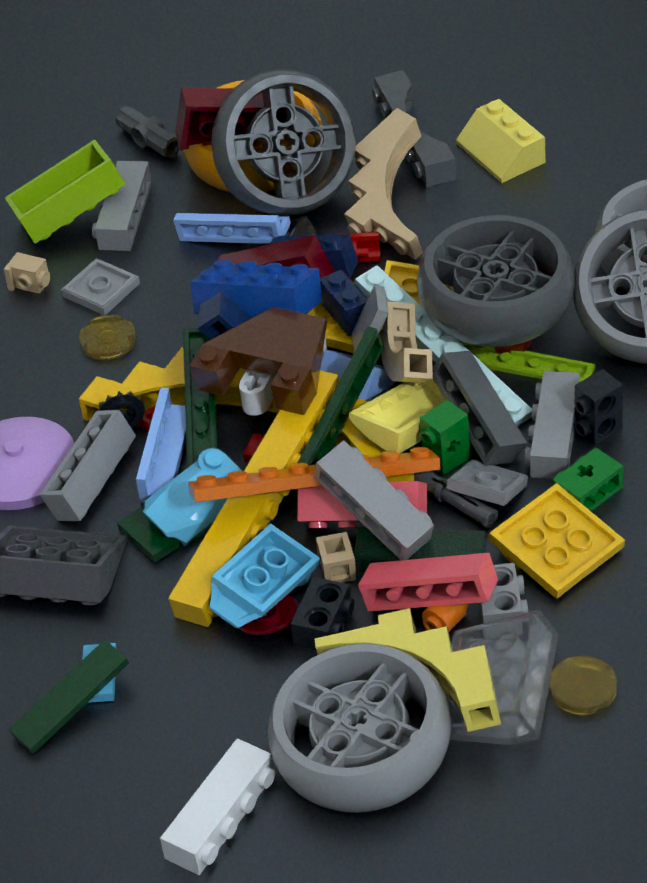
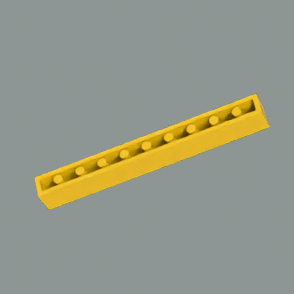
(247, 515)

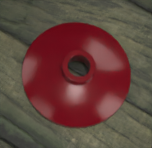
(275, 619)

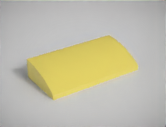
(395, 416)

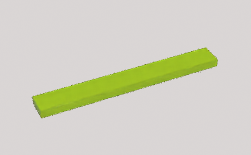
(528, 362)

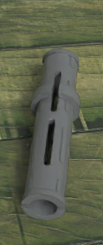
(462, 502)

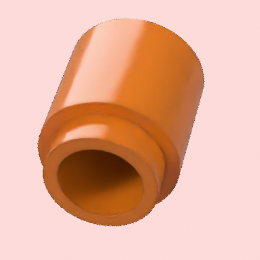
(443, 616)

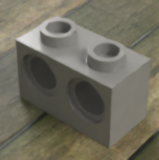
(505, 597)

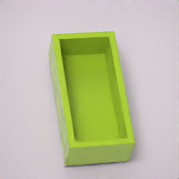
(65, 191)

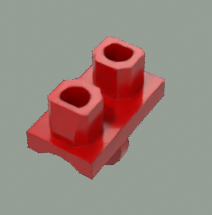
(366, 246)

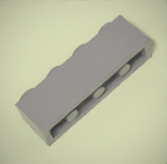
(122, 212)
(553, 426)
(88, 465)
(374, 500)

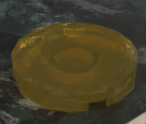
(107, 337)
(583, 685)

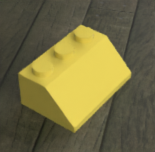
(502, 141)

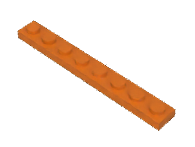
(302, 476)

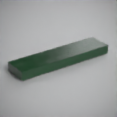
(68, 696)

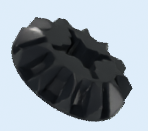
(134, 406)

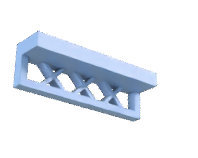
(230, 227)
(163, 446)

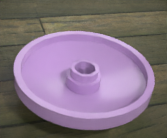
(28, 459)

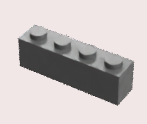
(490, 424)

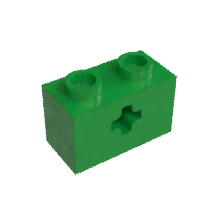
(447, 435)
(592, 478)

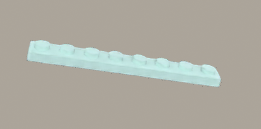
(433, 338)

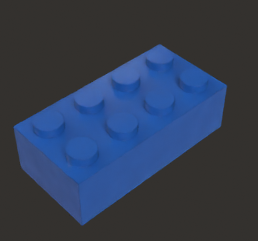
(259, 286)

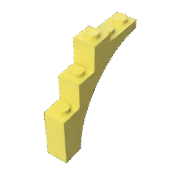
(462, 673)

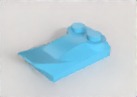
(174, 508)
(260, 576)

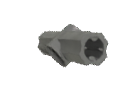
(147, 131)

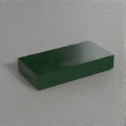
(147, 535)

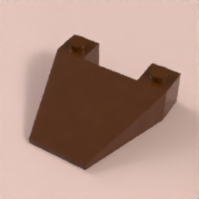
(270, 343)

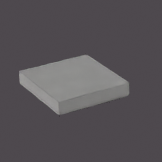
(100, 286)
(372, 315)
(487, 482)

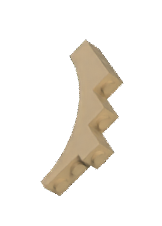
(378, 160)

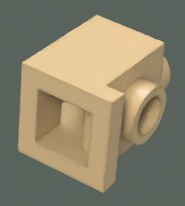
(27, 273)
(336, 557)

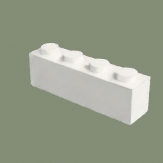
(218, 807)

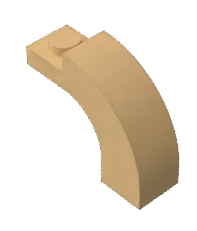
(400, 352)

